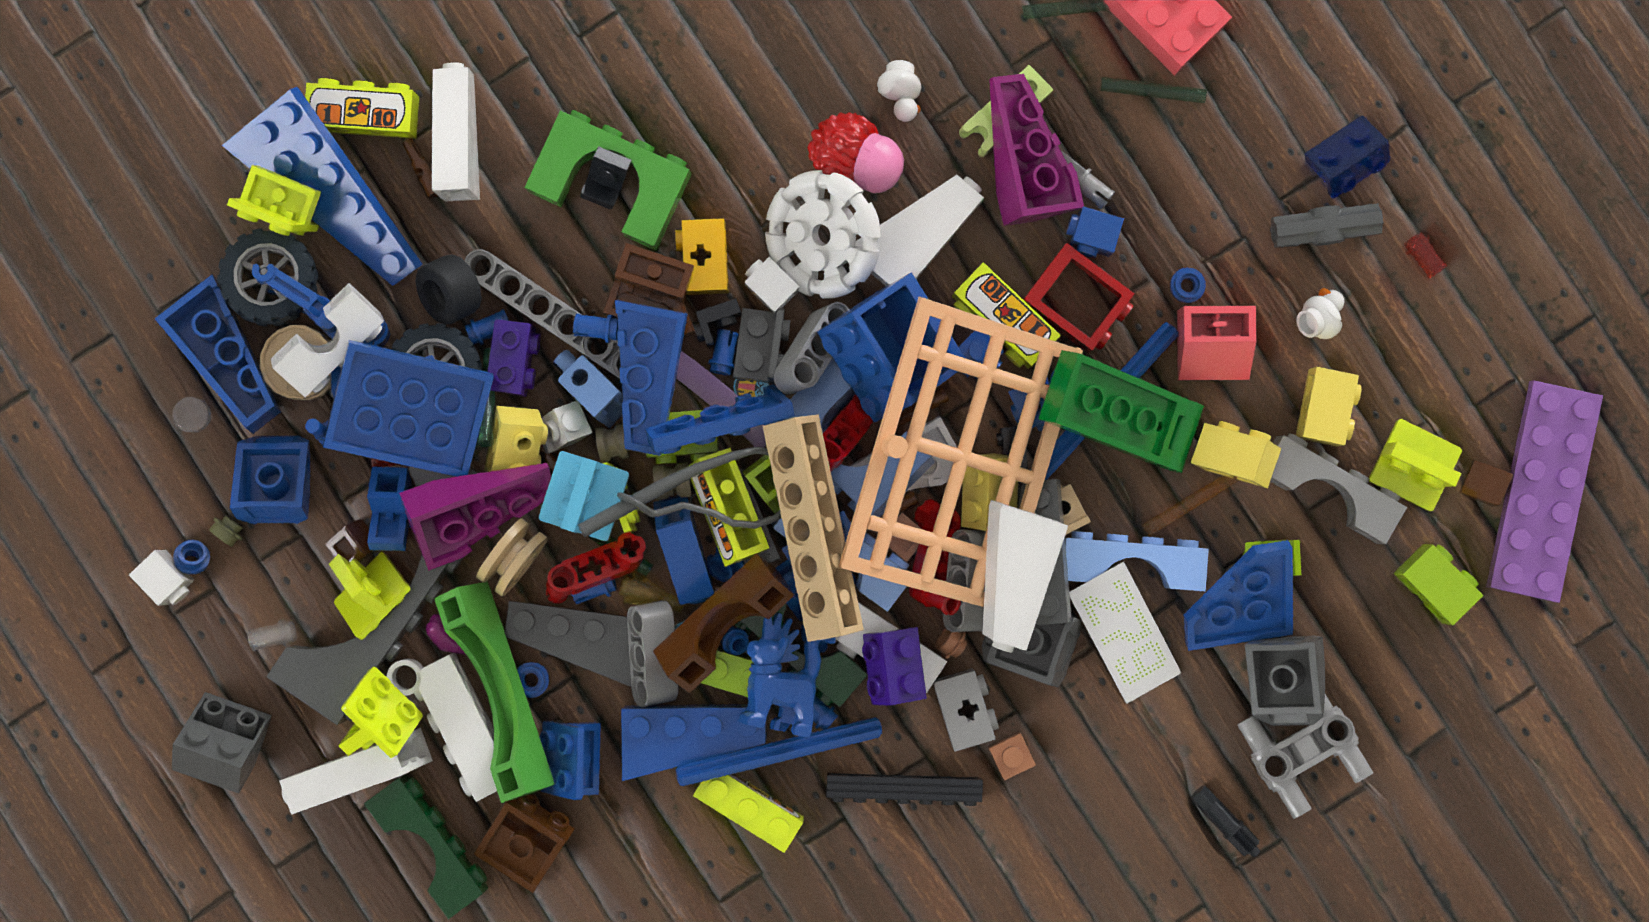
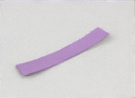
(713, 392)

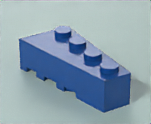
(217, 347)
(676, 735)

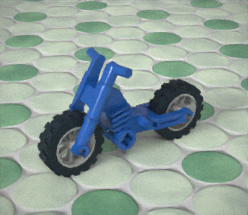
(299, 295)

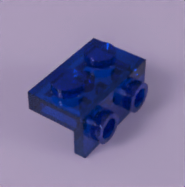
(1349, 156)

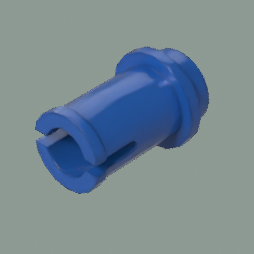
(596, 327)
(483, 329)
(723, 352)
(605, 588)
(735, 641)
(823, 714)

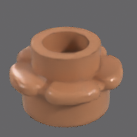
(951, 643)

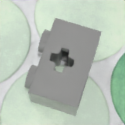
(961, 730)

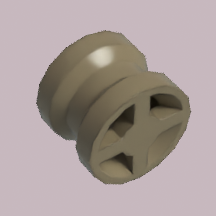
(611, 443)

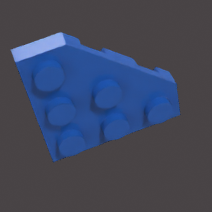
(1247, 601)

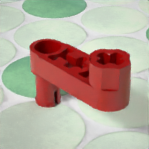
(849, 428)
(926, 518)
(608, 555)

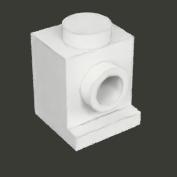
(565, 426)

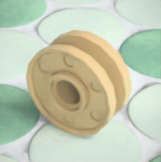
(274, 344)
(511, 557)

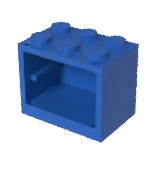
(871, 340)

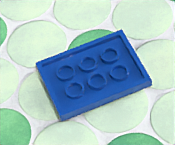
(407, 409)

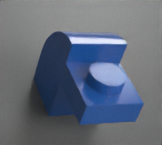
(388, 520)

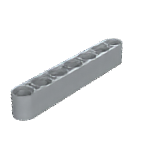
(552, 319)

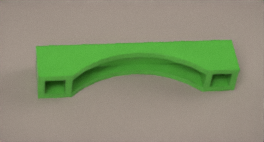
(518, 755)

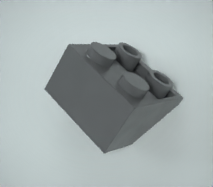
(220, 742)

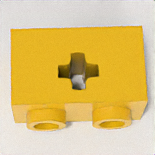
(711, 236)

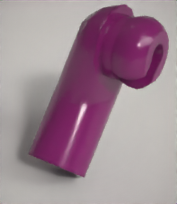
(440, 638)

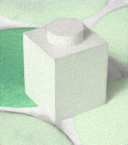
(770, 284)
(161, 578)

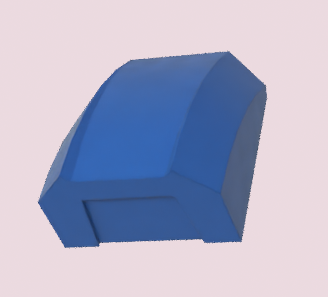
(271, 480)

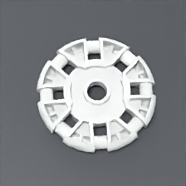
(803, 236)

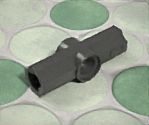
(1326, 225)

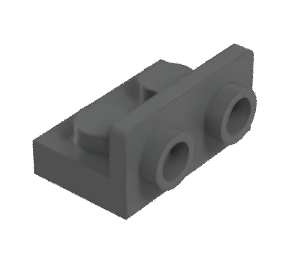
(760, 344)

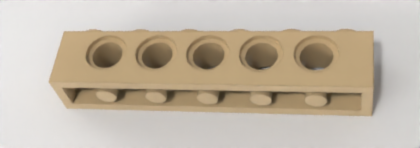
(812, 527)

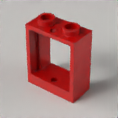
(1049, 276)

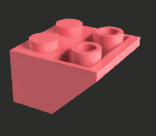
(1215, 342)

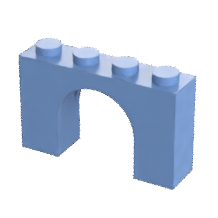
(827, 400)

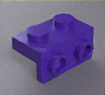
(512, 357)
(894, 666)

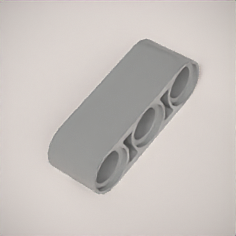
(801, 356)
(960, 572)
(648, 628)

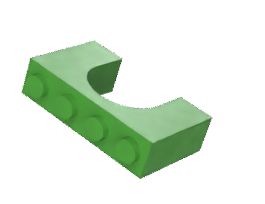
(574, 143)

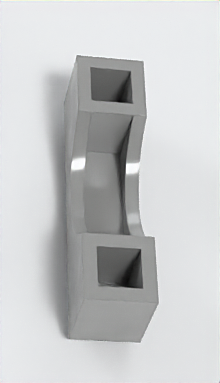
(1369, 510)

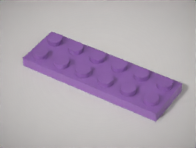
(1544, 491)

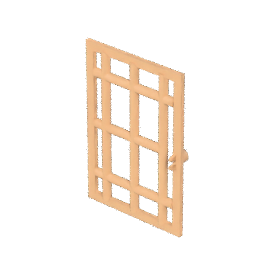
(906, 449)

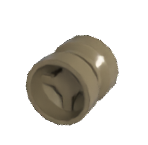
(682, 490)

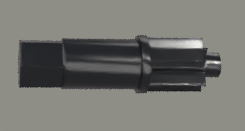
(1226, 822)

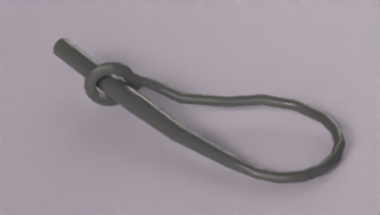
(639, 499)

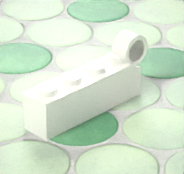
(458, 717)

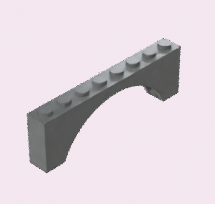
(329, 674)

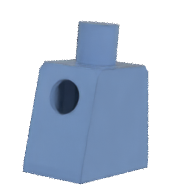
(597, 395)

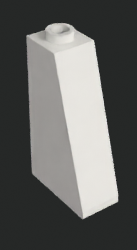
(454, 134)
(923, 229)
(1018, 572)
(352, 773)

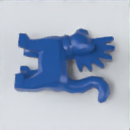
(789, 690)

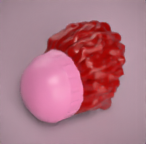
(856, 150)

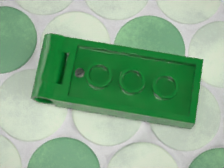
(1121, 411)

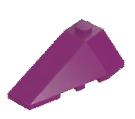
(1028, 164)
(462, 510)

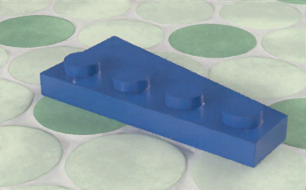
(649, 360)
(721, 420)

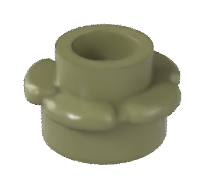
(226, 530)

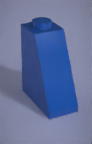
(683, 552)

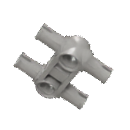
(1302, 752)

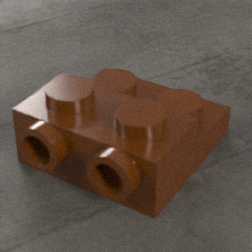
(525, 840)

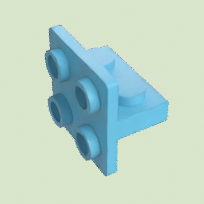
(580, 491)

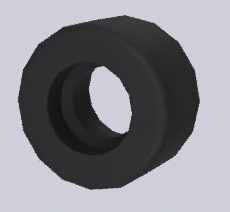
(448, 289)

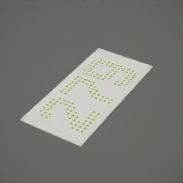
(1124, 632)

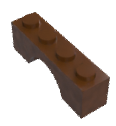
(691, 648)

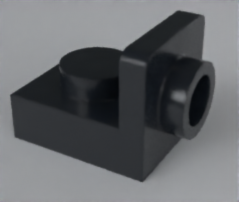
(605, 178)
(721, 315)

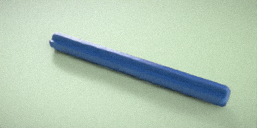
(1136, 367)
(778, 751)

